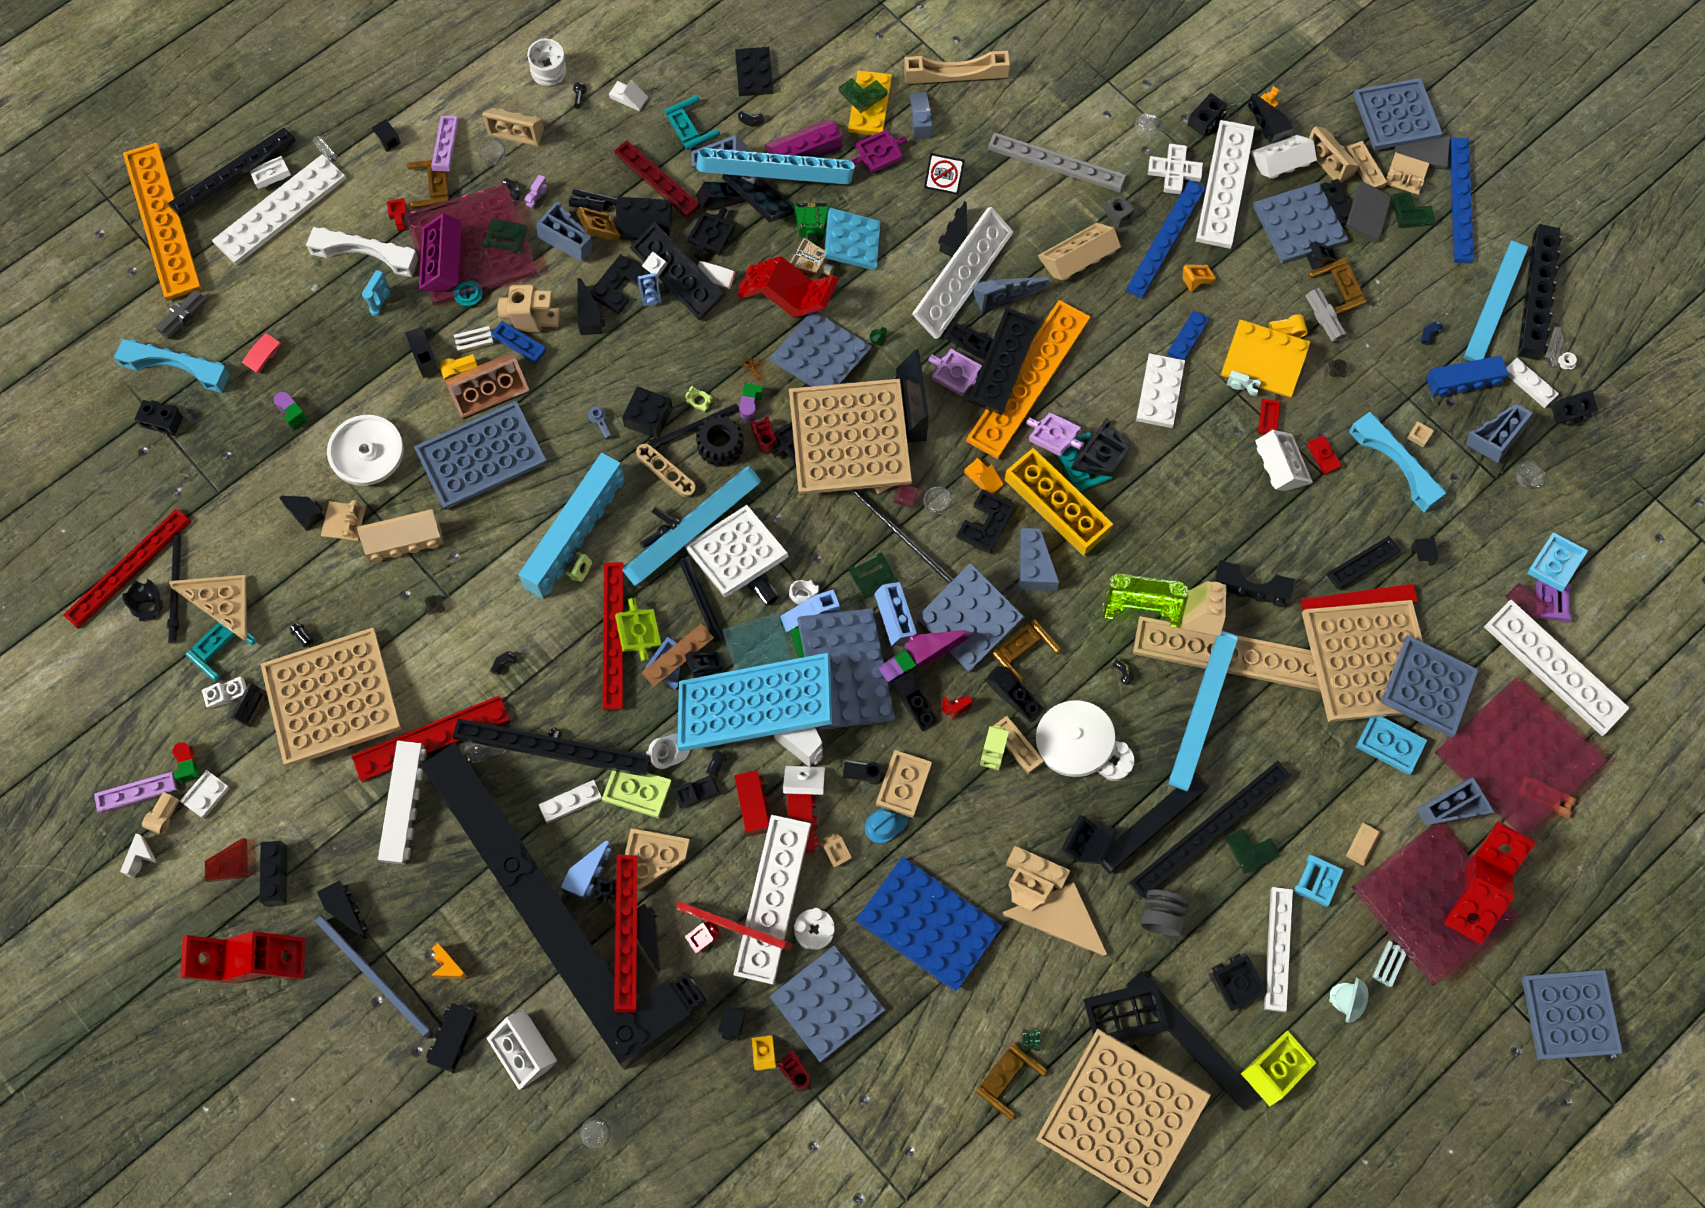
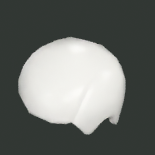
(802, 591)

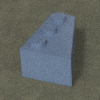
(564, 233)
(1500, 433)
(1035, 564)
(1456, 803)

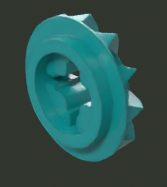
(473, 299)

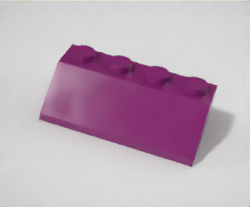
(809, 142)
(440, 254)

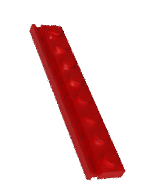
(433, 736)

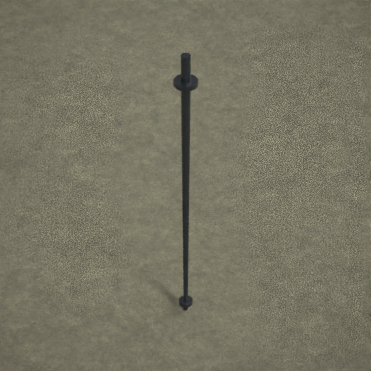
(908, 541)

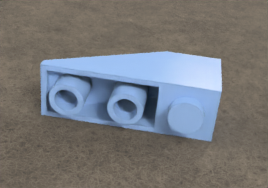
(649, 289)
(818, 604)
(583, 874)

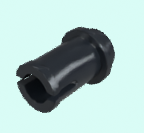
(300, 633)
(716, 763)

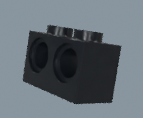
(1207, 114)
(1574, 408)

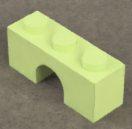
(994, 747)

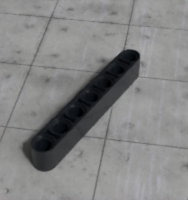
(1152, 823)

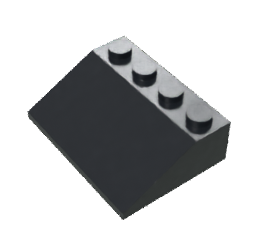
(913, 397)

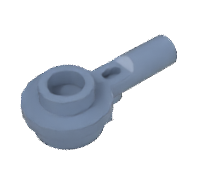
(597, 416)

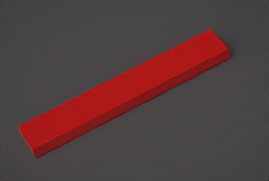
(1379, 595)
(782, 944)

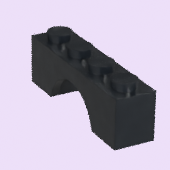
(1275, 591)

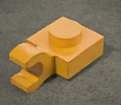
(1270, 97)

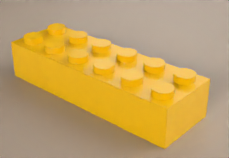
(1058, 501)

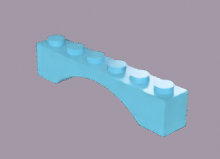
(139, 356)
(1373, 434)

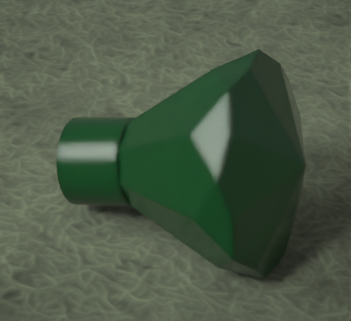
(878, 336)

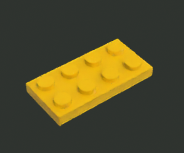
(872, 119)

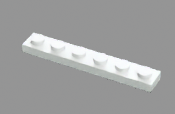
(1278, 949)

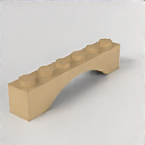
(924, 70)

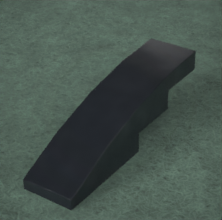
(968, 340)

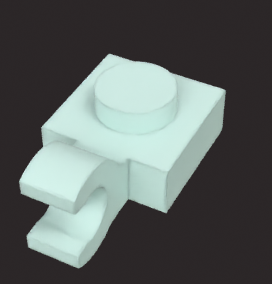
(1242, 381)

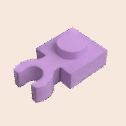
(538, 189)

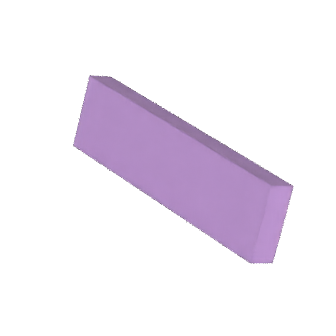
(445, 143)
(135, 792)

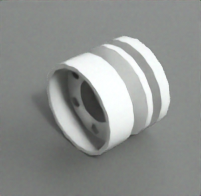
(547, 62)

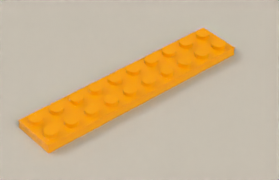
(161, 224)
(1042, 360)

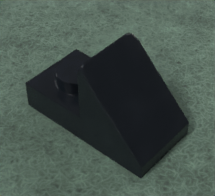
(1321, 255)
(703, 663)

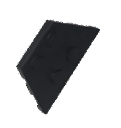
(1102, 452)

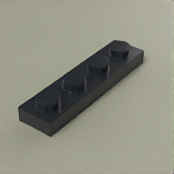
(1363, 562)

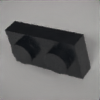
(249, 705)

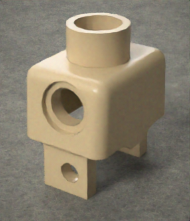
(524, 301)

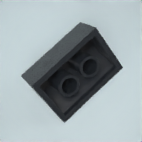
(638, 214)

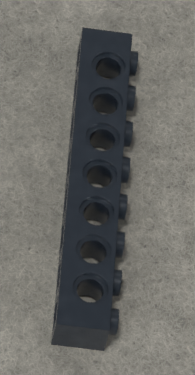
(1541, 263)

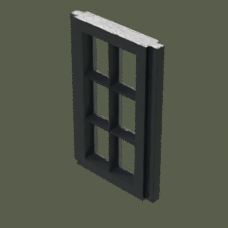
(1122, 995)

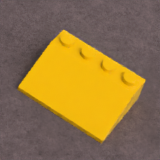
(1266, 357)

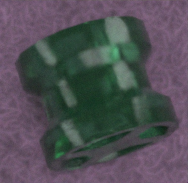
(1031, 1040)

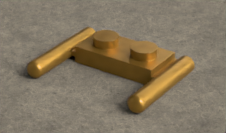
(437, 185)
(1345, 282)
(1020, 643)
(1003, 1074)

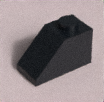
(303, 510)

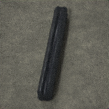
(701, 599)

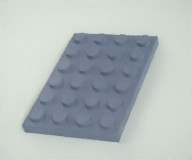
(480, 455)
(857, 686)

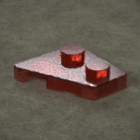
(228, 863)

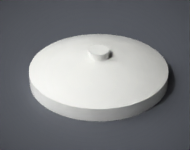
(365, 450)
(1075, 738)

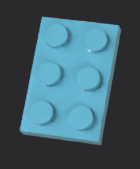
(1557, 562)
(1391, 744)

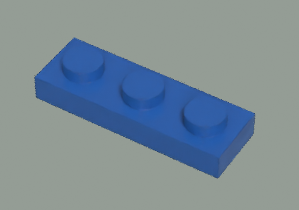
(1188, 336)
(518, 342)

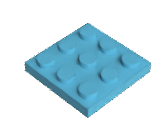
(852, 239)

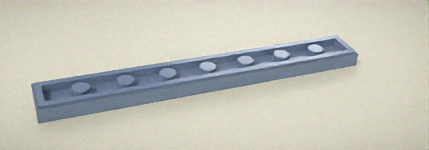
(374, 977)

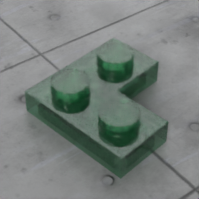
(862, 98)
(1408, 215)
(1250, 856)

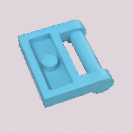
(376, 292)
(1325, 882)

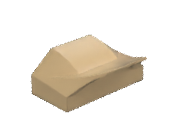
(1029, 889)

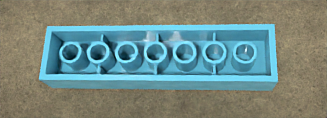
(572, 526)

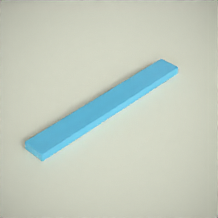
(1495, 301)

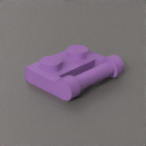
(1550, 597)

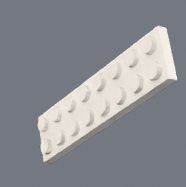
(1225, 184)
(279, 209)
(962, 273)
(1556, 667)
(773, 897)

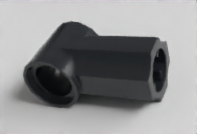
(764, 589)
(860, 771)

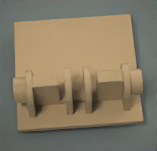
(1407, 173)
(342, 520)

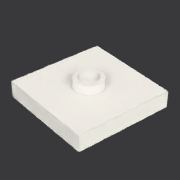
(804, 780)

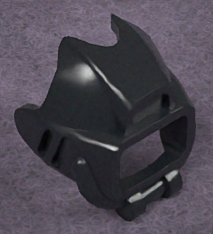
(143, 593)

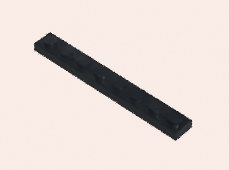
(231, 172)

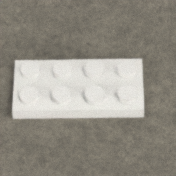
(1160, 390)

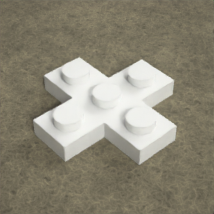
(1175, 168)

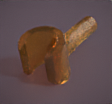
(750, 367)

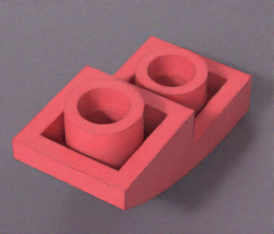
(261, 352)

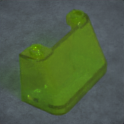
(1146, 593)

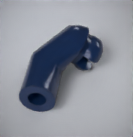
(1434, 327)

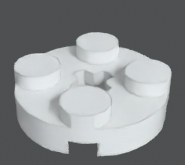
(1124, 765)
(802, 928)

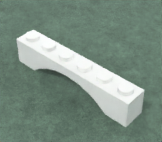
(330, 243)

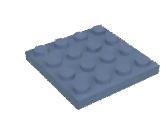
(1397, 114)
(1299, 219)
(820, 352)
(971, 606)
(1429, 686)
(827, 1004)
(1571, 1015)

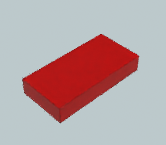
(1268, 416)

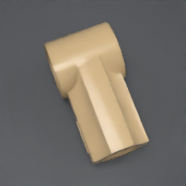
(159, 818)

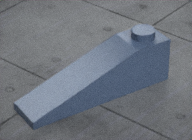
(1003, 291)

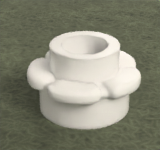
(1570, 358)

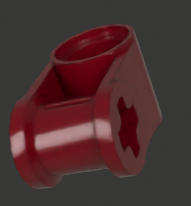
(763, 432)
(792, 1068)

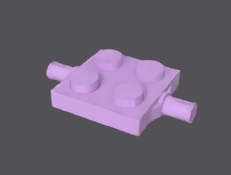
(955, 371)
(1055, 434)

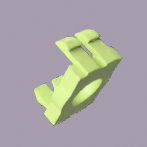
(690, 397)
(576, 574)

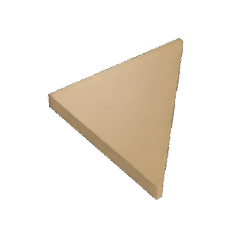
(220, 598)
(1062, 917)

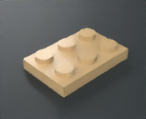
(903, 783)

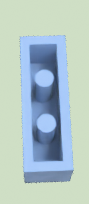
(895, 613)

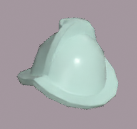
(1350, 999)

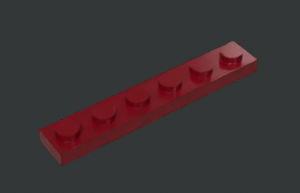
(656, 179)

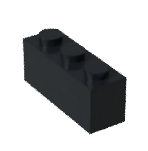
(273, 873)
(451, 1037)

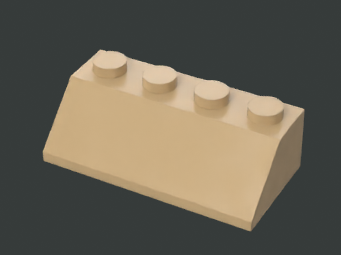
(1080, 251)
(400, 535)

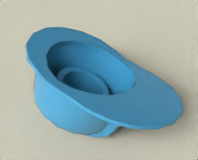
(885, 825)

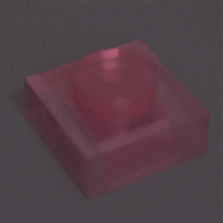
(905, 495)

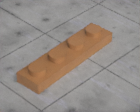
(675, 657)

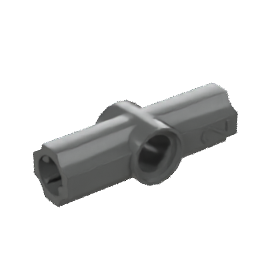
(181, 314)

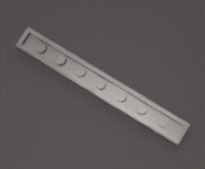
(1057, 162)

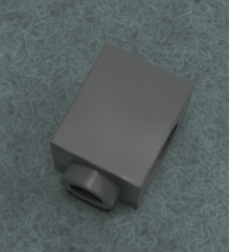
(1121, 217)

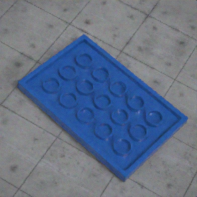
(928, 924)

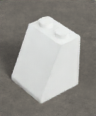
(803, 744)

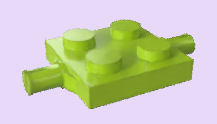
(638, 630)

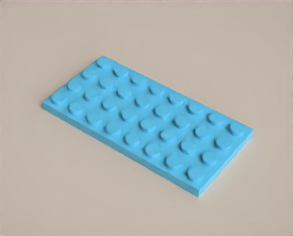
(754, 702)

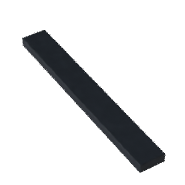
(1200, 1048)

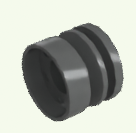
(1164, 913)

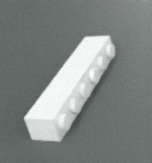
(401, 803)

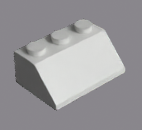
(1284, 156)
(1283, 460)
(521, 1049)

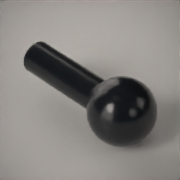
(579, 89)
(666, 518)
(653, 538)

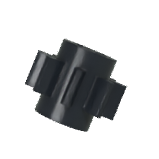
(603, 894)

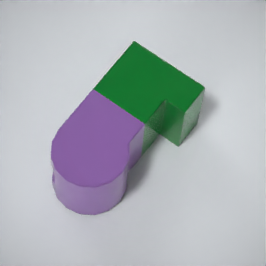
(748, 401)
(293, 412)
(897, 665)

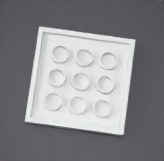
(736, 551)

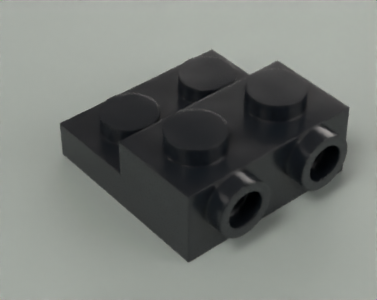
(1237, 981)

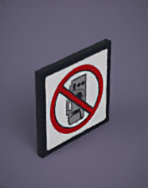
(944, 173)

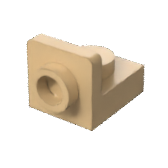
(835, 849)

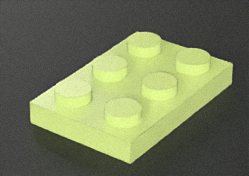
(637, 793)

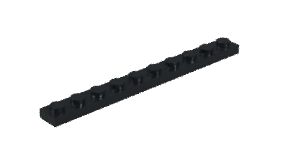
(551, 747)
(1209, 829)

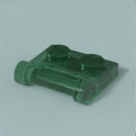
(505, 231)
(872, 582)

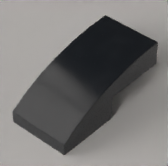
(696, 792)

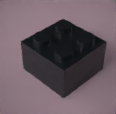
(647, 412)

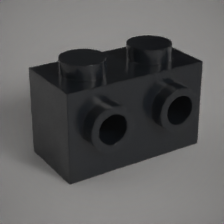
(159, 417)

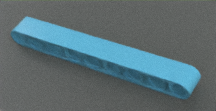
(775, 166)
(691, 525)
(1203, 711)

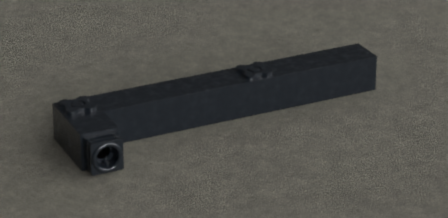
(625, 1033)

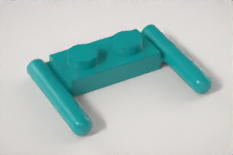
(683, 125)
(1079, 479)
(210, 645)

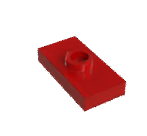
(1324, 455)

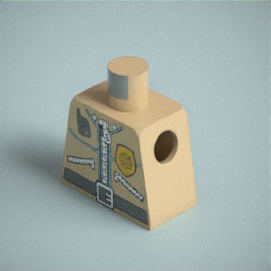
(811, 260)

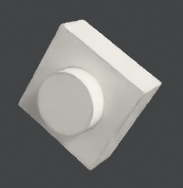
(654, 264)

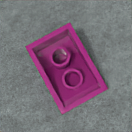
(929, 647)

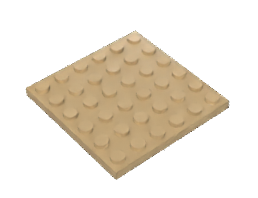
(849, 436)
(1356, 654)
(330, 697)
(1123, 1117)

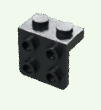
(1088, 841)

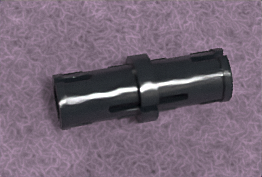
(587, 202)

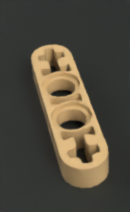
(663, 473)

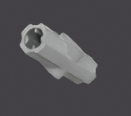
(1325, 315)

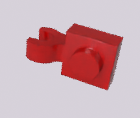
(396, 211)

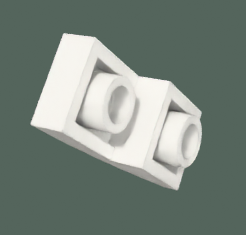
(718, 275)
(224, 693)

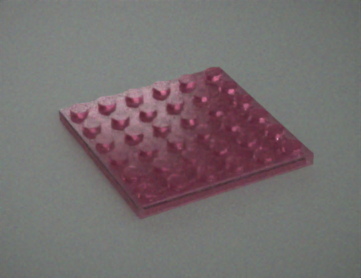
(483, 265)
(1521, 756)
(1414, 896)

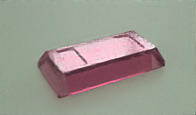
(1527, 601)

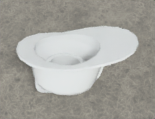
(665, 752)

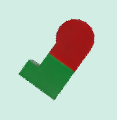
(186, 763)

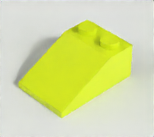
(1278, 1068)

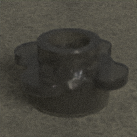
(1342, 365)
(439, 604)

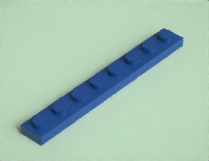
(1461, 200)
(1165, 239)

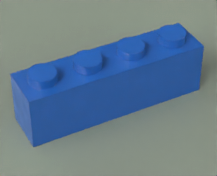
(1467, 376)

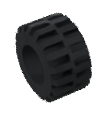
(719, 427)

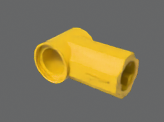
(1292, 326)
(451, 367)

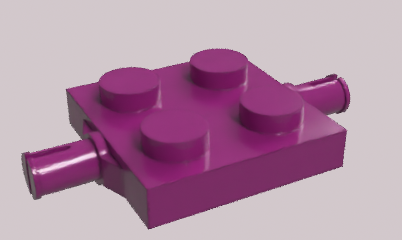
(879, 151)

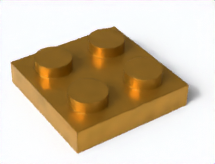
(598, 224)

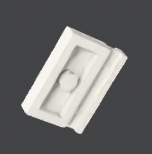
(270, 172)
(205, 794)

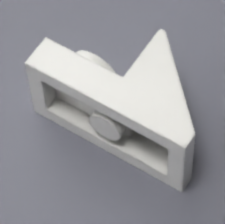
(629, 95)
(138, 850)

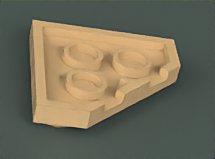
(655, 854)

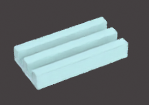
(1396, 948)

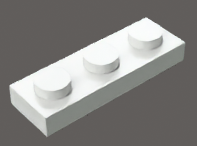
(1531, 383)
(570, 801)

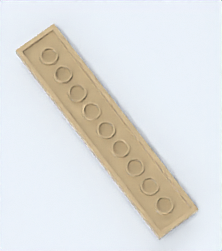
(1250, 657)

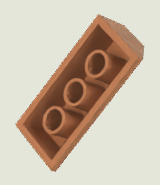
(486, 385)

